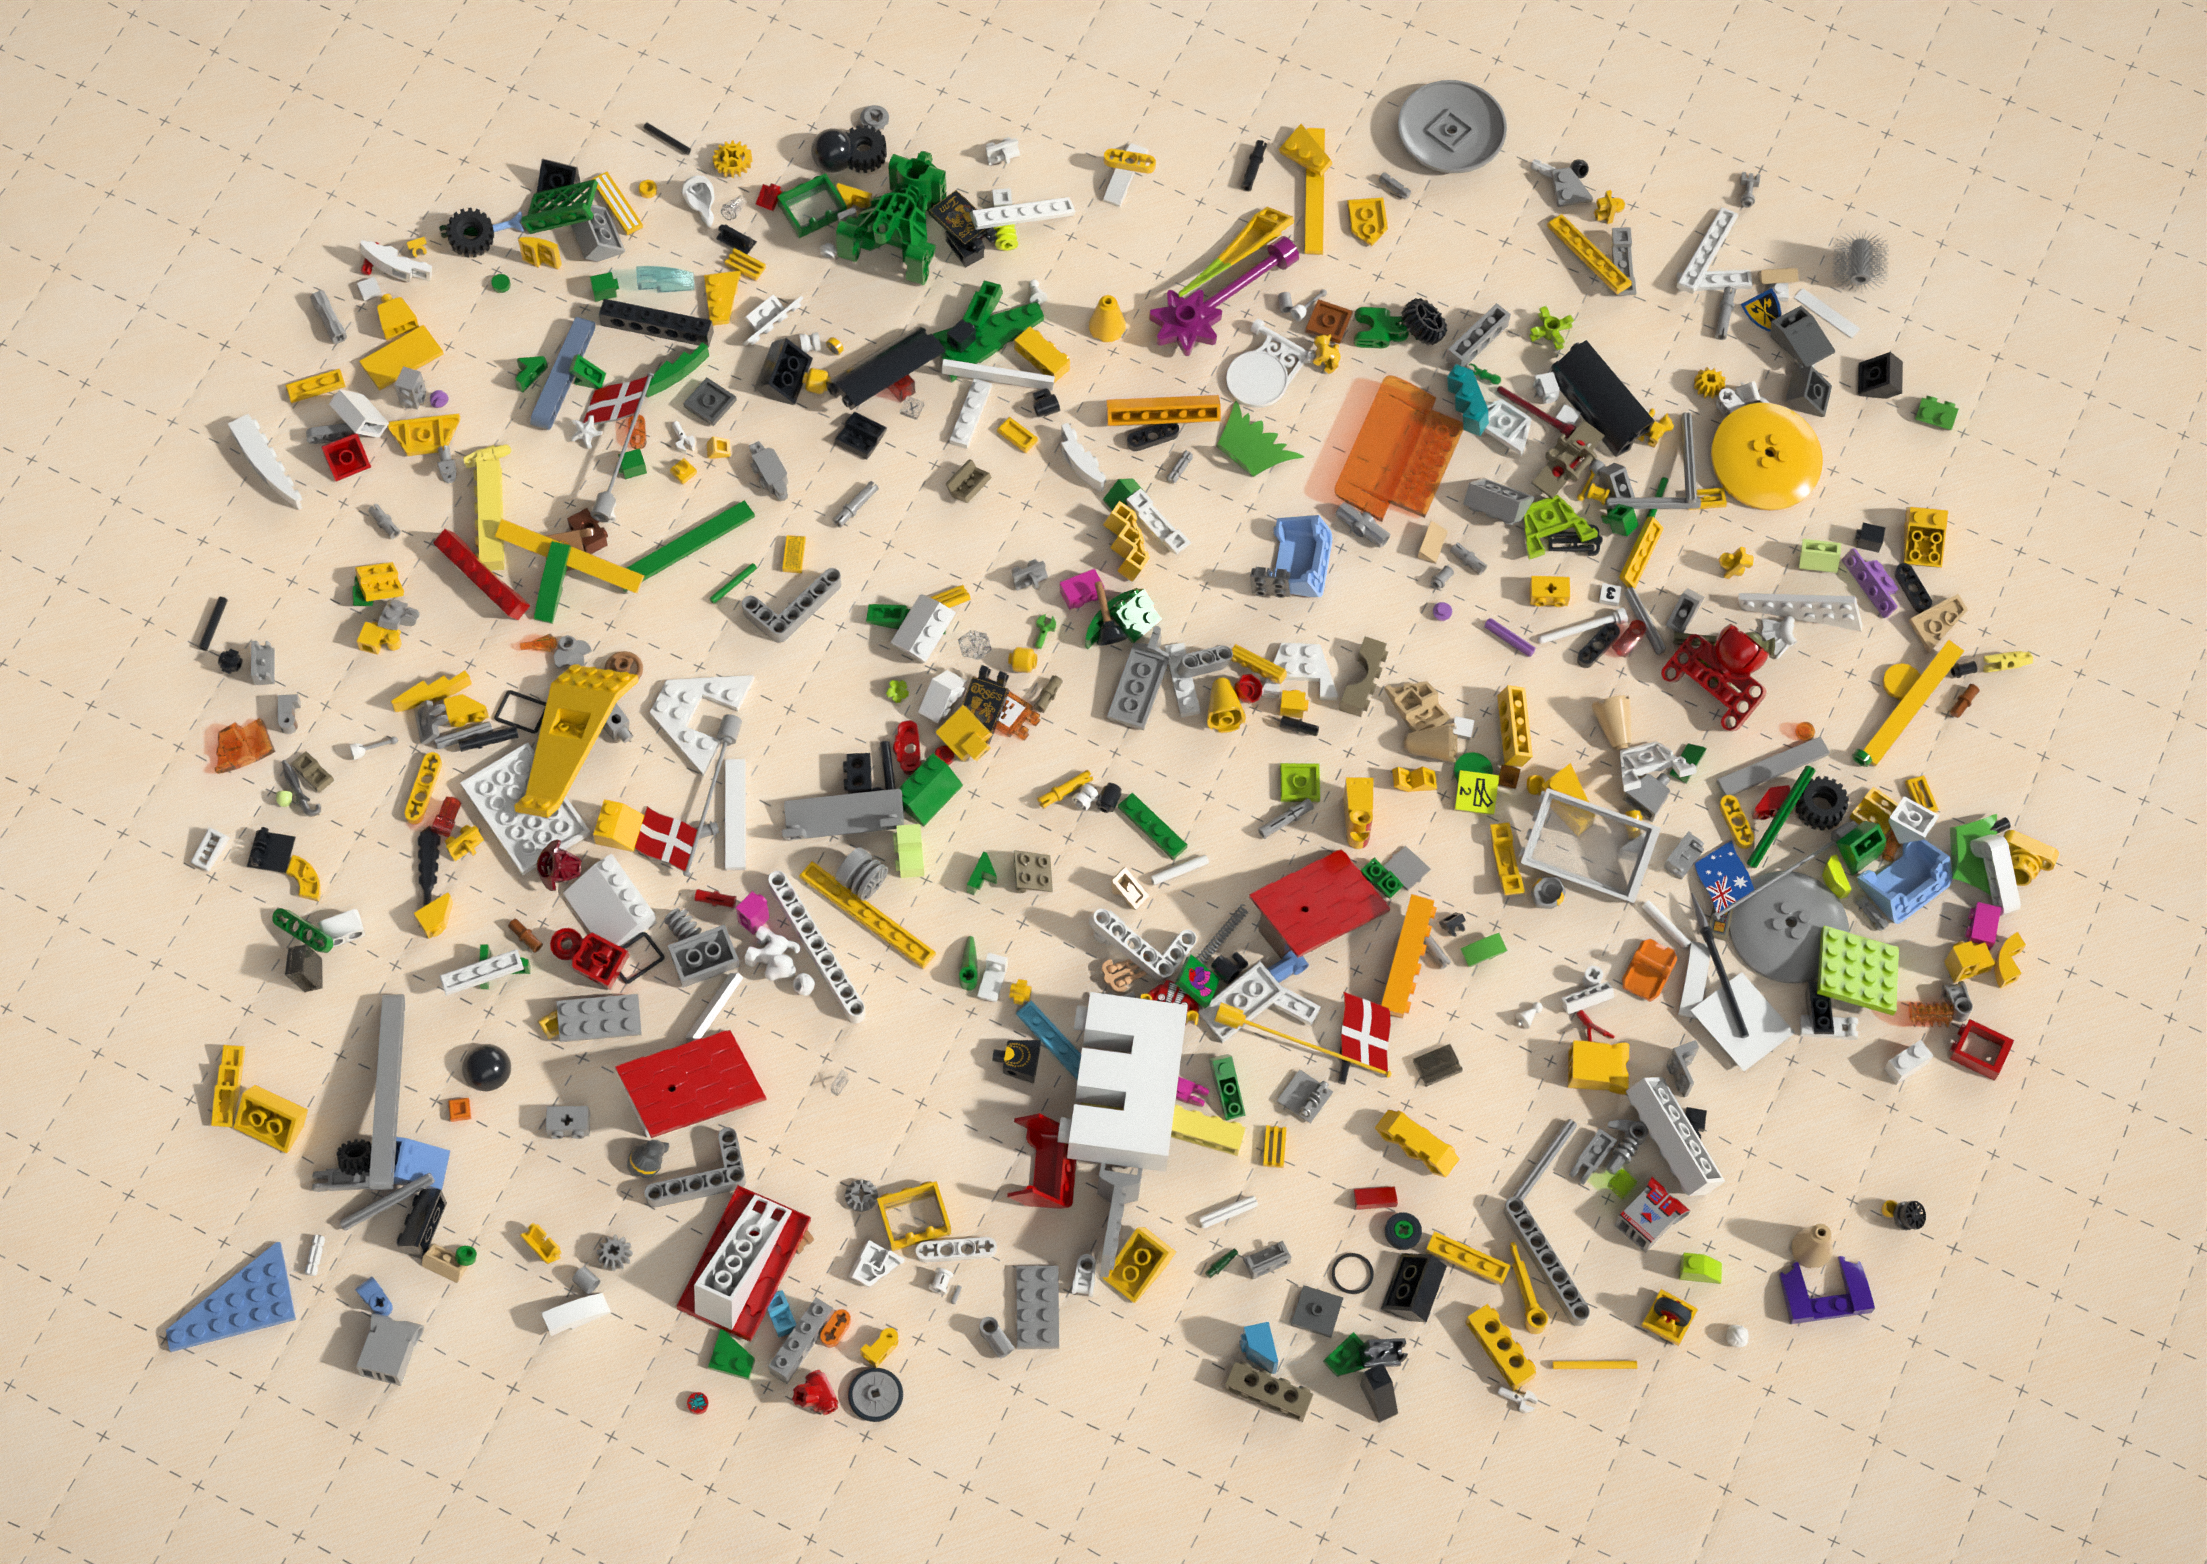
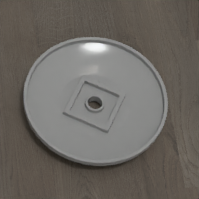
(1456, 106)
(1772, 946)

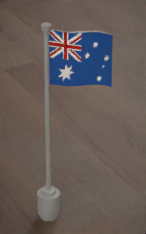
(1730, 882)

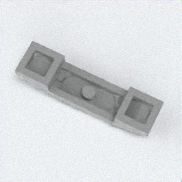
(1623, 257)

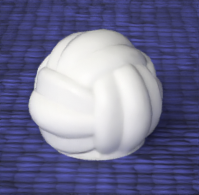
(803, 984)
(1737, 1335)

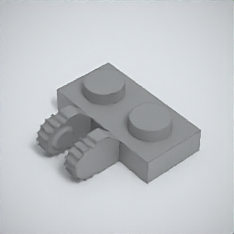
(397, 614)
(427, 722)

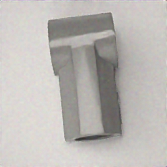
(996, 1338)

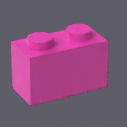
(1080, 589)
(752, 912)
(1983, 924)

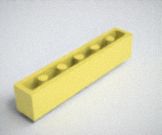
(490, 512)

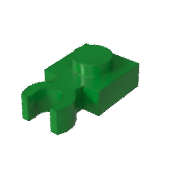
(358, 598)

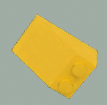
(1139, 1263)

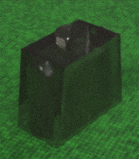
(304, 968)

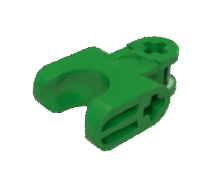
(1384, 328)

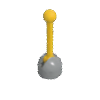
(1594, 468)

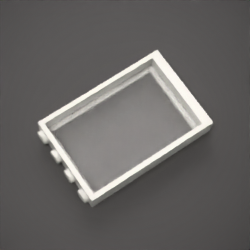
(1589, 845)

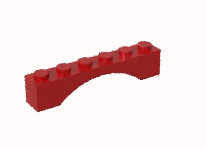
(499, 592)

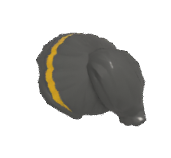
(647, 1158)

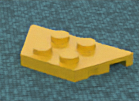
(424, 434)

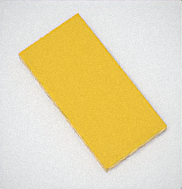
(410, 351)

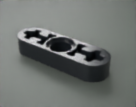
(1138, 435)
(1913, 579)
(1597, 653)

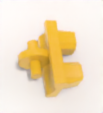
(1608, 207)
(1736, 562)
(464, 843)

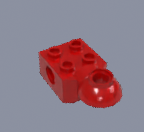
(590, 956)

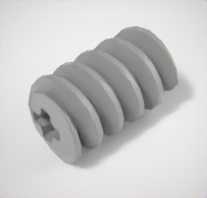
(681, 925)

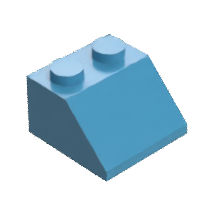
(1259, 1346)

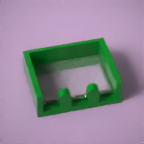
(811, 205)

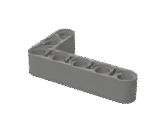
(795, 609)
(704, 1178)

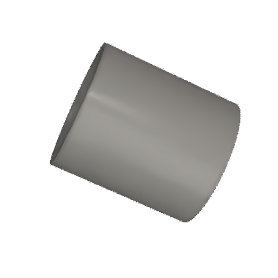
(586, 1280)

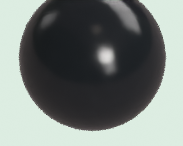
(832, 150)
(486, 1067)

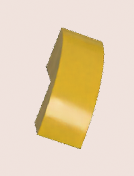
(2005, 967)

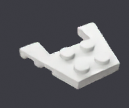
(1302, 663)
(1650, 758)

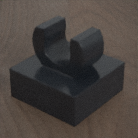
(1452, 921)

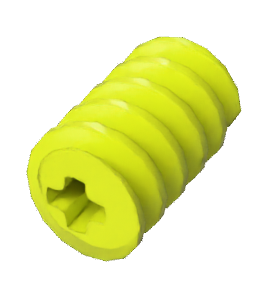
(1006, 237)

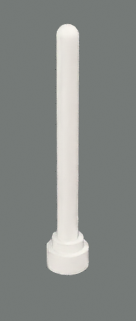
(1618, 616)

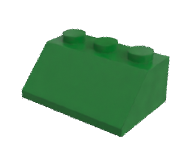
(929, 789)

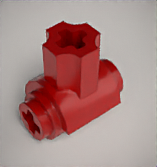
(816, 1393)

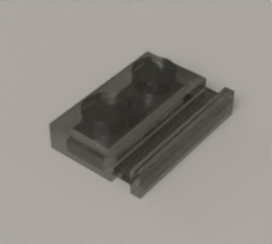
(1437, 1065)

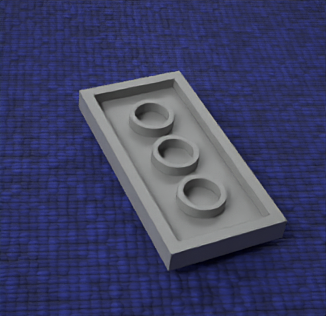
(598, 1018)
(1037, 1307)

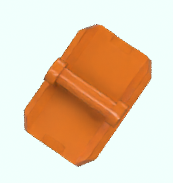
(1649, 969)

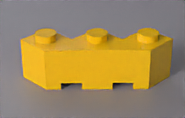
(1129, 540)
(1417, 1142)

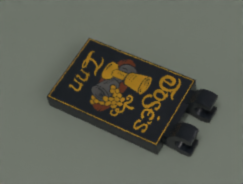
(955, 218)
(987, 698)

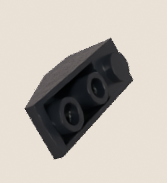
(1819, 1010)

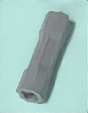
(323, 307)

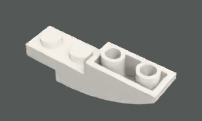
(387, 260)
(1081, 462)

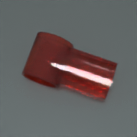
(1629, 639)
(445, 819)

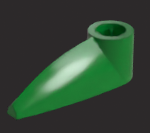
(969, 966)

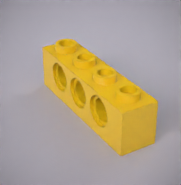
(1514, 726)
(1514, 1376)

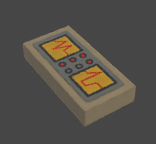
(1721, 927)

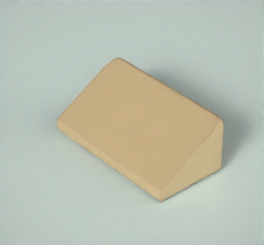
(1771, 276)
(1432, 542)
(443, 1263)

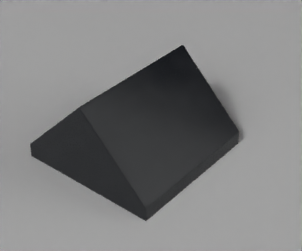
(556, 175)

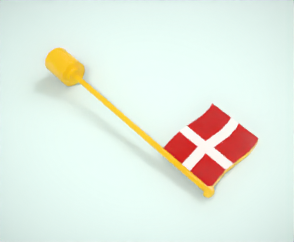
(1362, 1034)

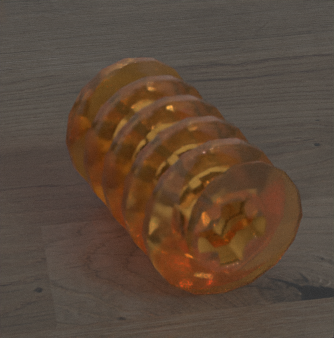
(1931, 1013)

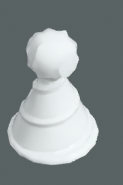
(1037, 294)
(1525, 1018)

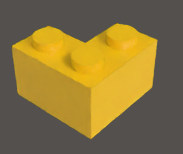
(1968, 960)

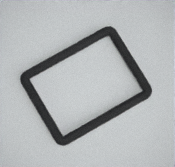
(514, 724)
(662, 957)

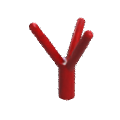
(1590, 1025)

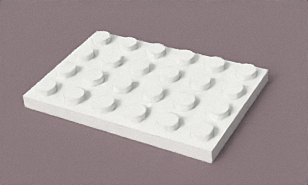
(522, 835)

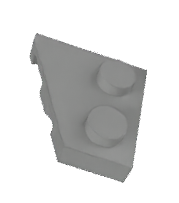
(1569, 188)

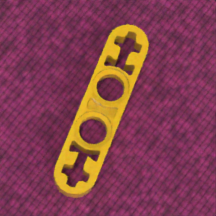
(420, 787)

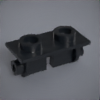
(735, 239)

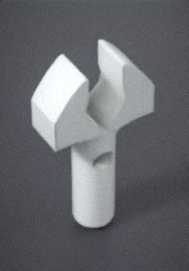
(683, 438)
(1520, 1399)

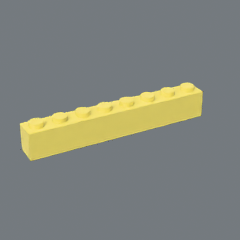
(1202, 1129)

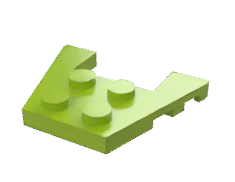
(1550, 517)

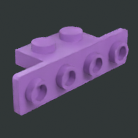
(1873, 581)

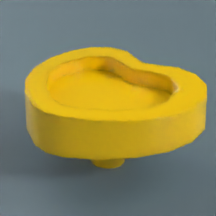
(1534, 783)

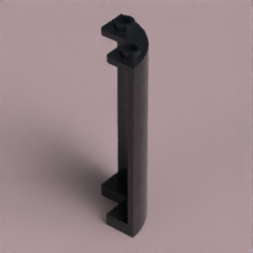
(885, 367)
(1601, 397)

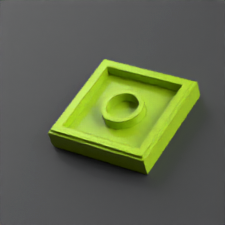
(1299, 782)

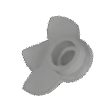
(572, 654)

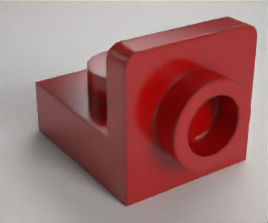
(768, 196)

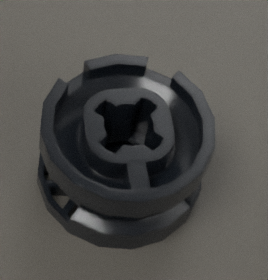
(1908, 1215)

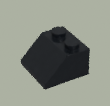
(1880, 376)

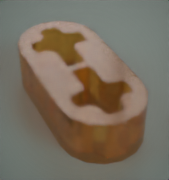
(641, 432)

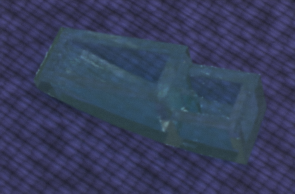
(664, 279)

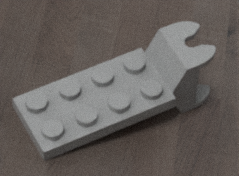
(1118, 1190)

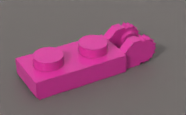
(1185, 1089)

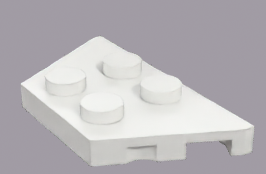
(1508, 425)

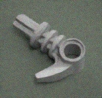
(1629, 1144)

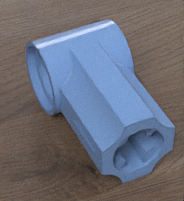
(1288, 966)

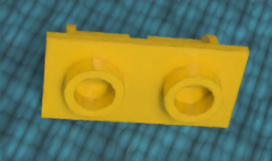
(547, 1250)

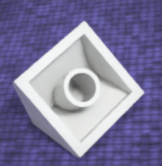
(1911, 821)

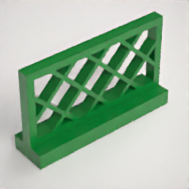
(563, 214)

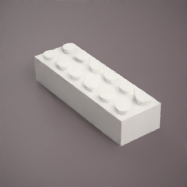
(1675, 1136)

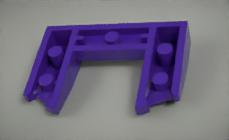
(1801, 1309)

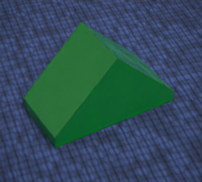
(1120, 492)

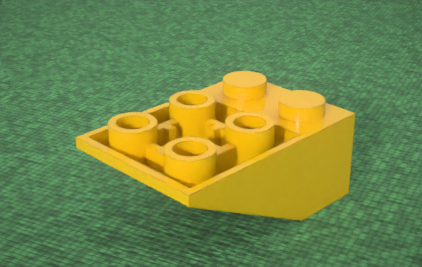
(1924, 536)

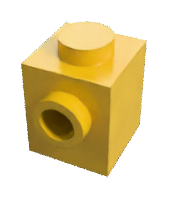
(1293, 703)

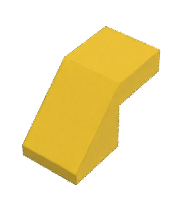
(1417, 780)

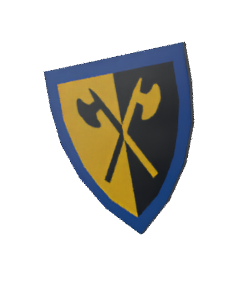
(1763, 309)

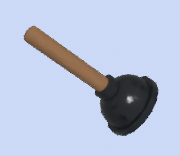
(1110, 633)

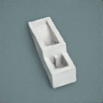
(575, 1313)

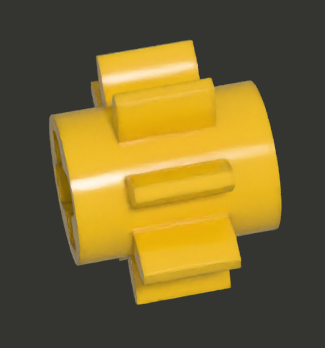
(1020, 992)

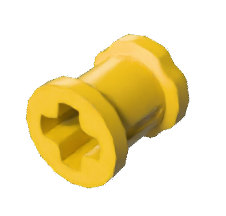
(1598, 493)

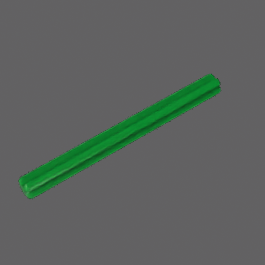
(1781, 816)

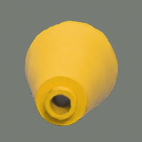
(1107, 320)
(1224, 707)

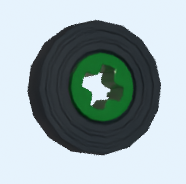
(1403, 1241)

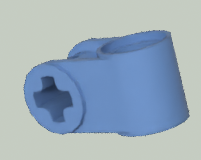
(373, 1296)

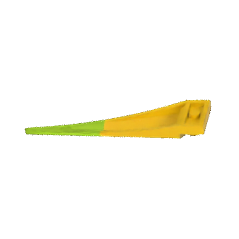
(1258, 232)

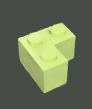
(909, 846)

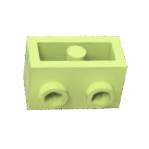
(1821, 557)

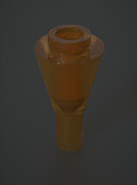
(545, 643)

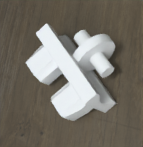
(1002, 151)

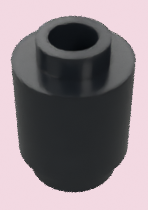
(1109, 798)

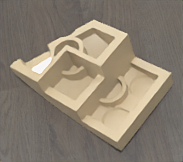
(1418, 705)

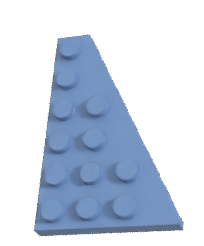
(247, 1302)

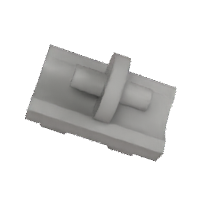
(1029, 576)

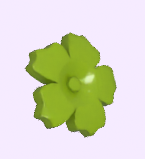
(897, 690)

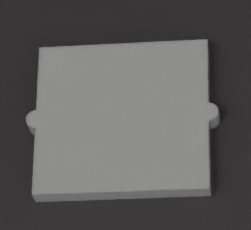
(1407, 867)

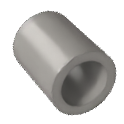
(1285, 302)

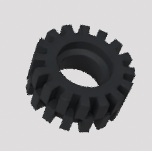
(354, 1157)

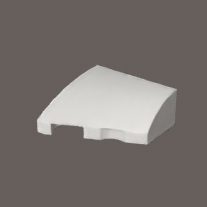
(873, 1264)

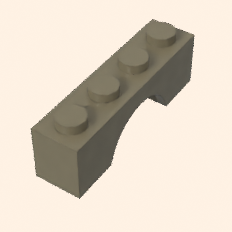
(1356, 696)

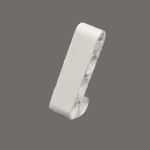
(1999, 871)

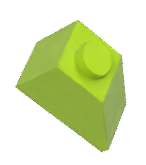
(1700, 1268)

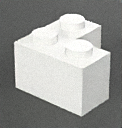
(941, 694)

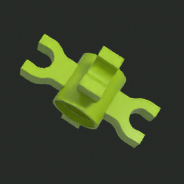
(1551, 334)

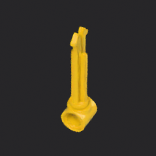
(1531, 1307)

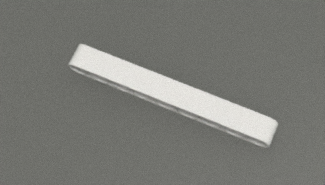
(818, 955)

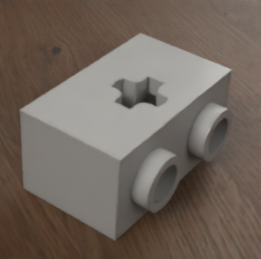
(559, 1115)

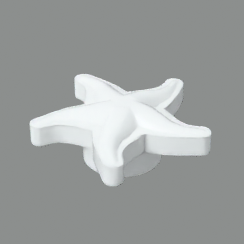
(586, 431)

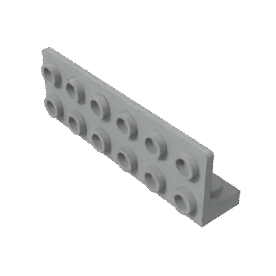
(843, 814)

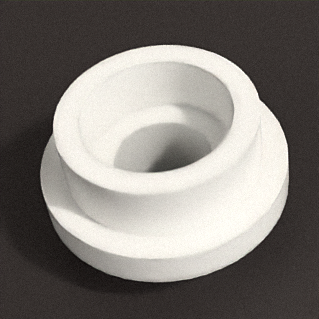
(828, 250)

